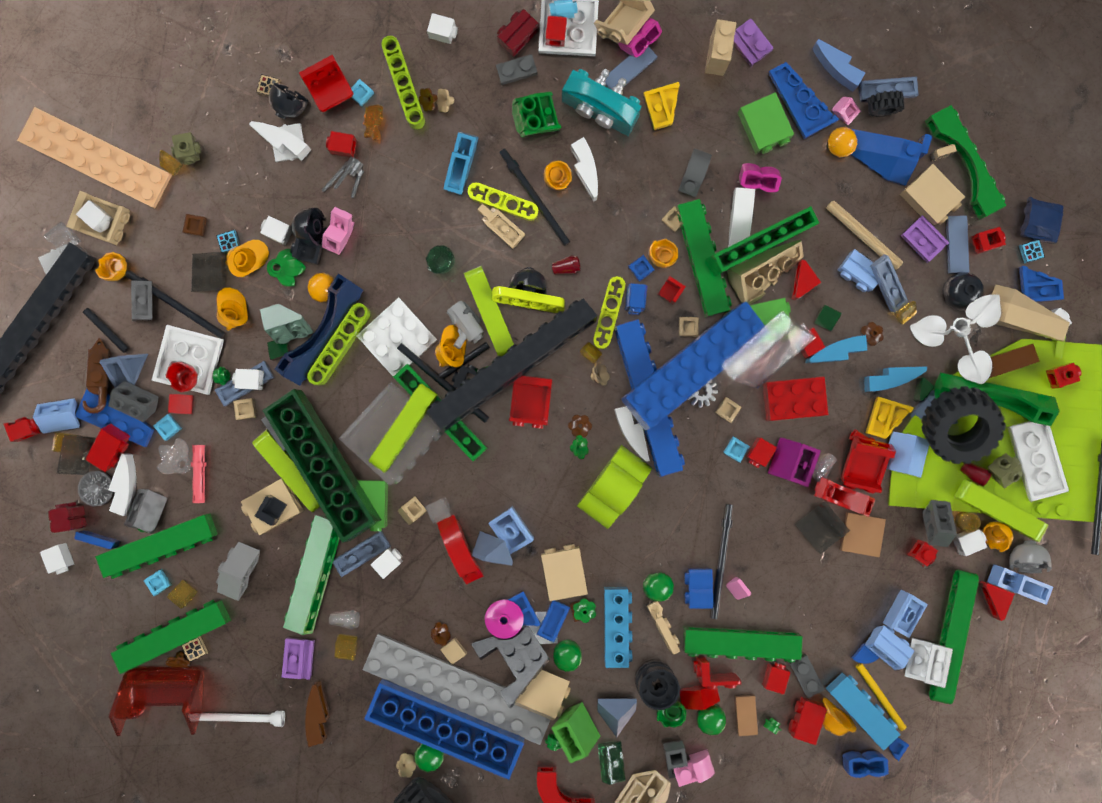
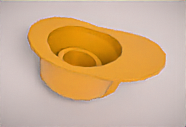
(247, 257)
(231, 308)
(446, 352)
(836, 720)

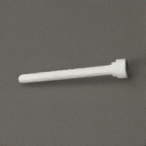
(276, 719)

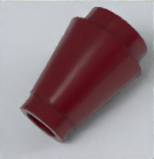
(568, 265)
(976, 473)

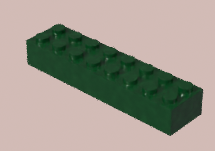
(321, 465)

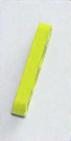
(502, 203)
(528, 299)
(611, 313)

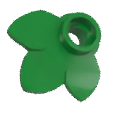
(288, 268)

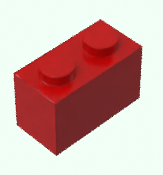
(108, 447)
(807, 720)

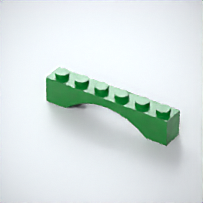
(949, 129)
(1031, 405)

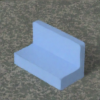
(56, 416)

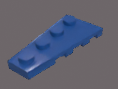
(805, 108)
(139, 431)

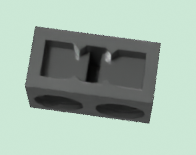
(133, 401)
(939, 523)

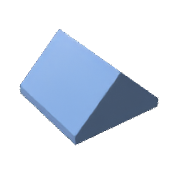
(909, 454)
(512, 530)
(905, 613)

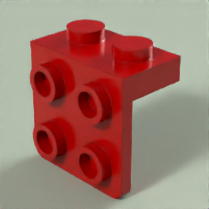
(326, 83)
(711, 681)

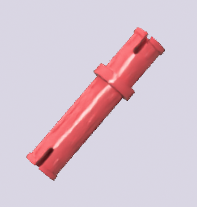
(198, 467)

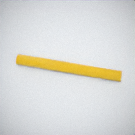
(881, 697)

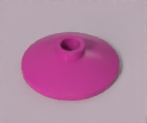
(506, 609)

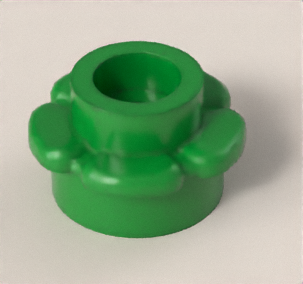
(221, 375)
(772, 725)
(552, 742)

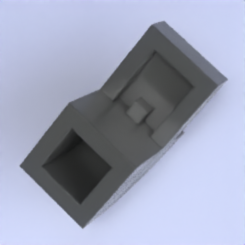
(695, 172)
(675, 756)

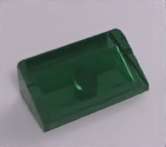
(611, 762)

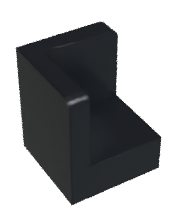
(270, 510)

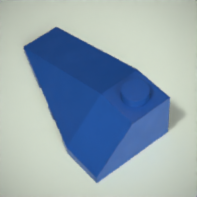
(887, 155)

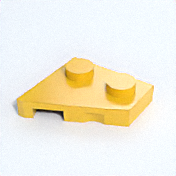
(661, 105)
(886, 416)

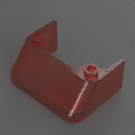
(158, 688)

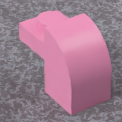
(338, 232)
(698, 769)

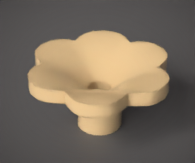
(444, 100)
(600, 374)
(406, 765)

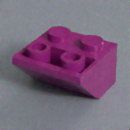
(794, 461)

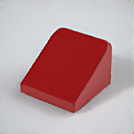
(180, 404)

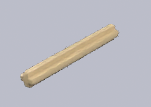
(861, 232)

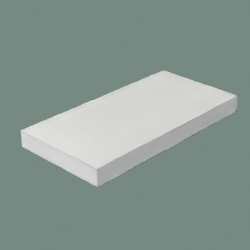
(1039, 460)

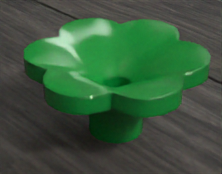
(579, 447)
(583, 605)

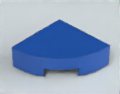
(864, 655)
(898, 748)

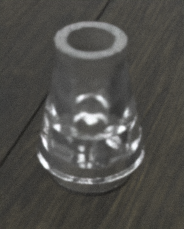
(824, 467)
(346, 619)

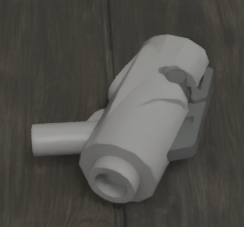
(467, 323)

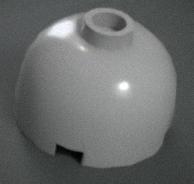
(1030, 558)

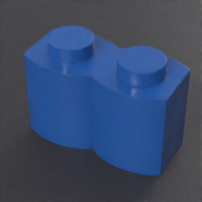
(636, 298)
(699, 588)
(865, 764)

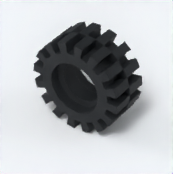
(885, 103)

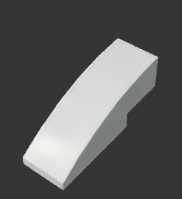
(281, 139)
(585, 167)
(741, 215)
(633, 432)
(123, 485)

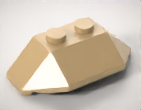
(645, 788)

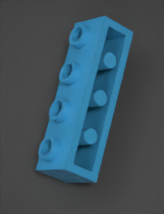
(617, 627)
(866, 714)

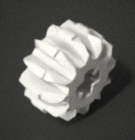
(708, 391)

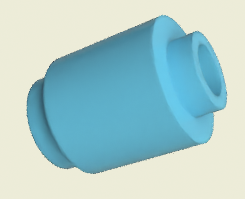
(563, 8)

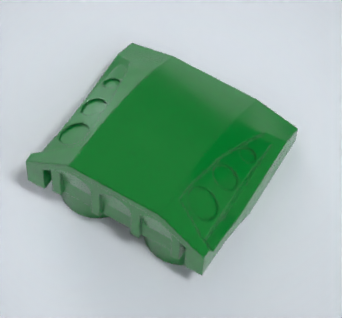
(535, 114)

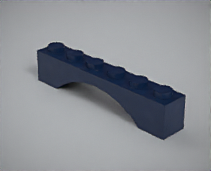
(298, 362)

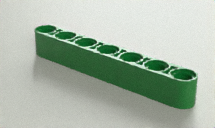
(956, 630)

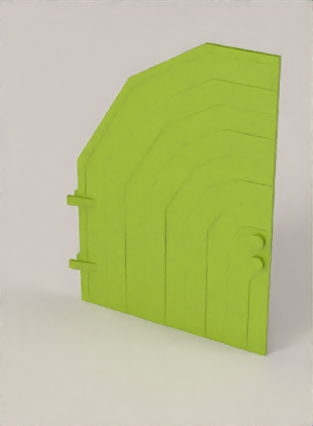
(1075, 433)

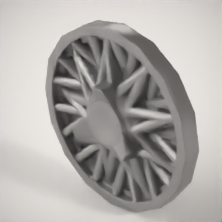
(94, 488)

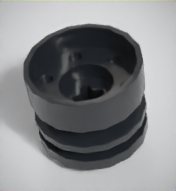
(662, 694)

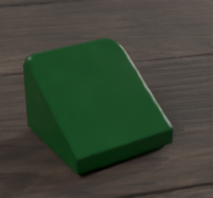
(827, 317)
(277, 351)
(922, 389)

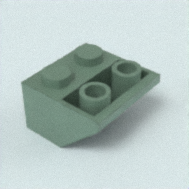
(284, 324)

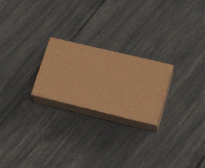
(746, 715)

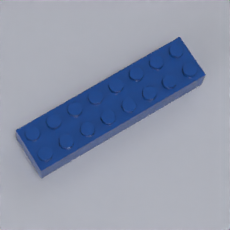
(638, 367)
(692, 367)
(445, 729)

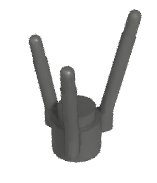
(351, 167)

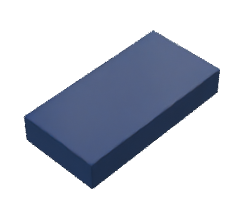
(96, 539)
(553, 620)

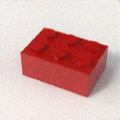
(795, 398)

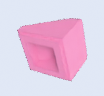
(846, 110)
(738, 588)

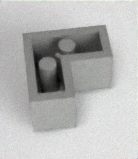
(236, 570)

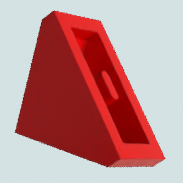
(804, 280)
(997, 599)
(698, 697)

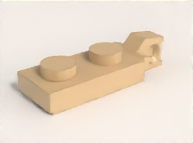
(501, 226)
(663, 627)

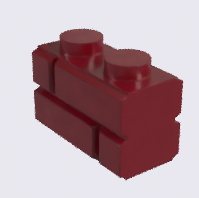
(517, 32)
(67, 517)

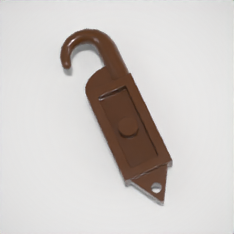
(97, 379)

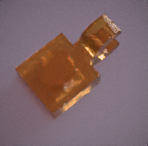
(372, 119)

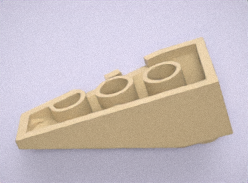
(759, 272)
(1029, 316)

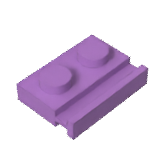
(751, 42)
(924, 239)
(298, 658)

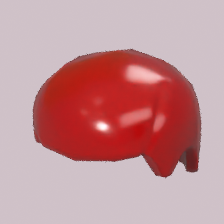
(182, 376)

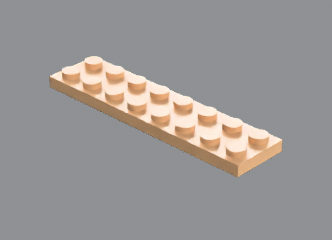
(94, 157)

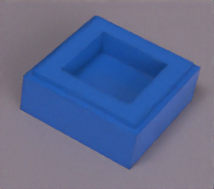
(925, 140)
(641, 268)

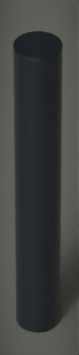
(106, 330)
(467, 358)

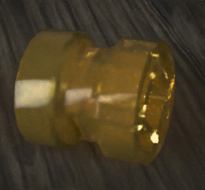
(963, 519)

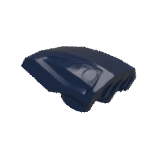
(1042, 220)

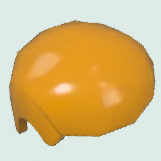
(842, 142)
(557, 175)
(663, 253)
(111, 267)
(319, 285)
(998, 536)

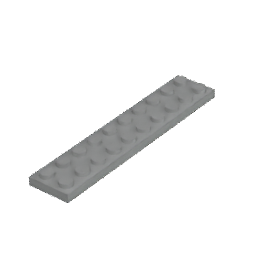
(451, 687)

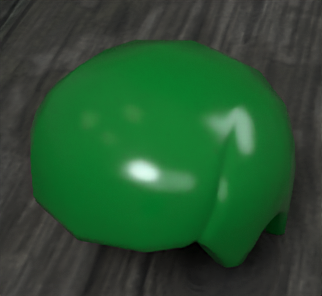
(658, 587)
(567, 655)
(672, 716)
(711, 720)
(428, 758)

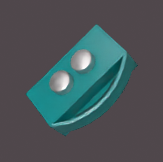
(601, 103)

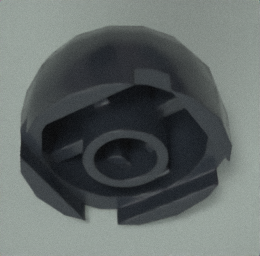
(286, 102)
(308, 226)
(529, 280)
(962, 290)

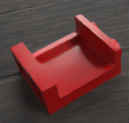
(530, 401)
(867, 464)

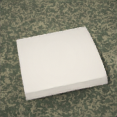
(929, 662)

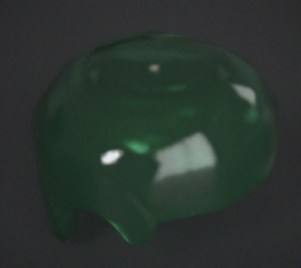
(440, 259)

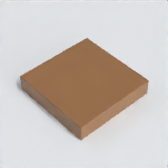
(864, 535)

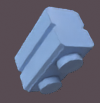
(858, 269)
(889, 647)

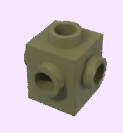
(185, 148)
(1005, 470)

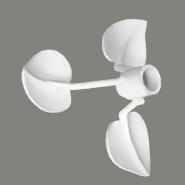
(986, 313)

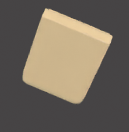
(412, 510)
(453, 651)

